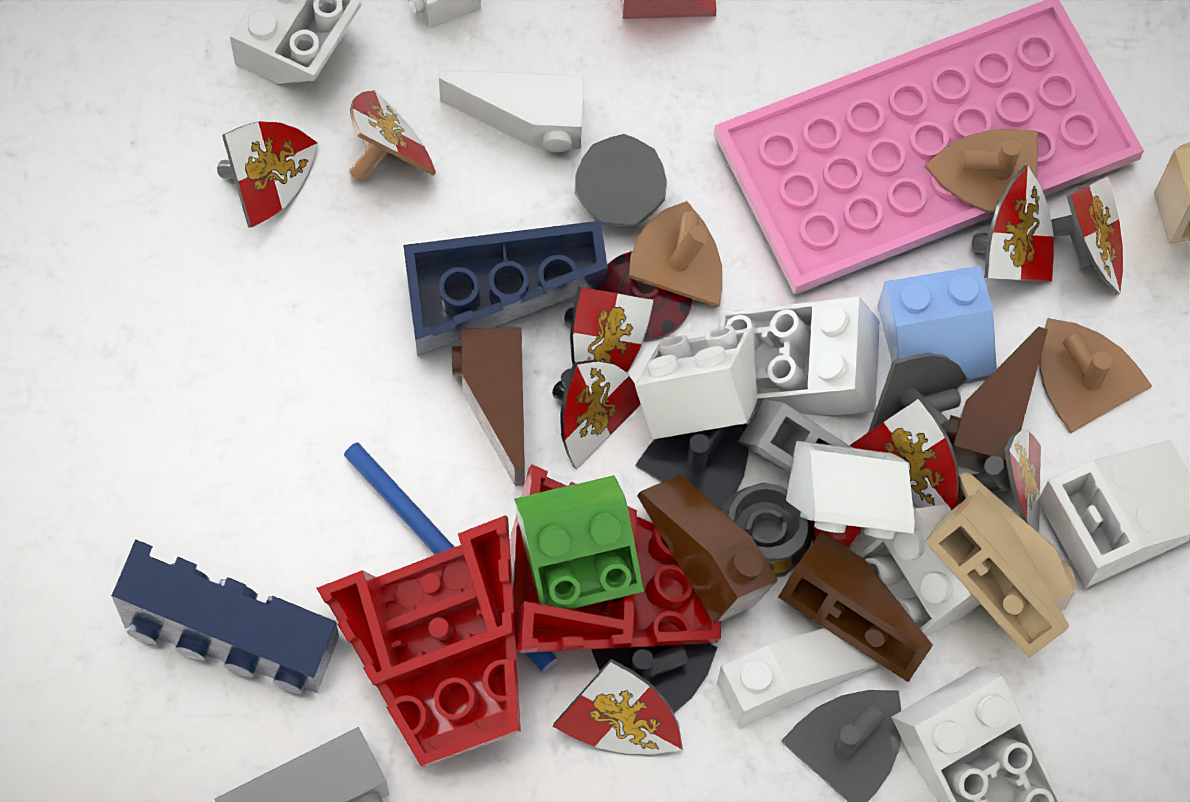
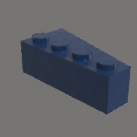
(498, 277)
(223, 621)

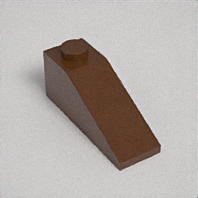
(494, 390)
(996, 407)
(709, 548)
(854, 604)

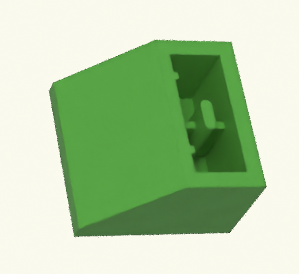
(579, 544)

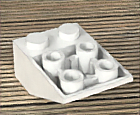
(814, 354)
(1120, 509)
(975, 743)

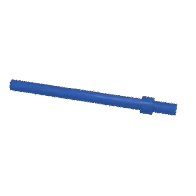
(416, 520)

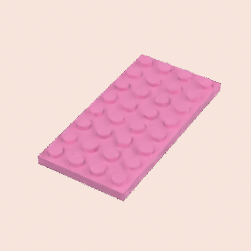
(844, 163)

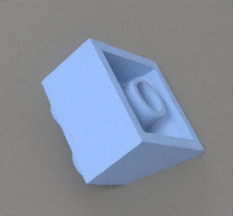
(943, 316)

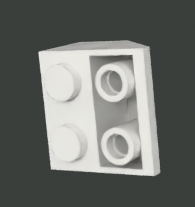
(290, 37)
(699, 382)
(851, 489)
(919, 576)

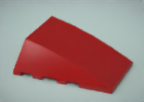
(659, 616)
(439, 642)

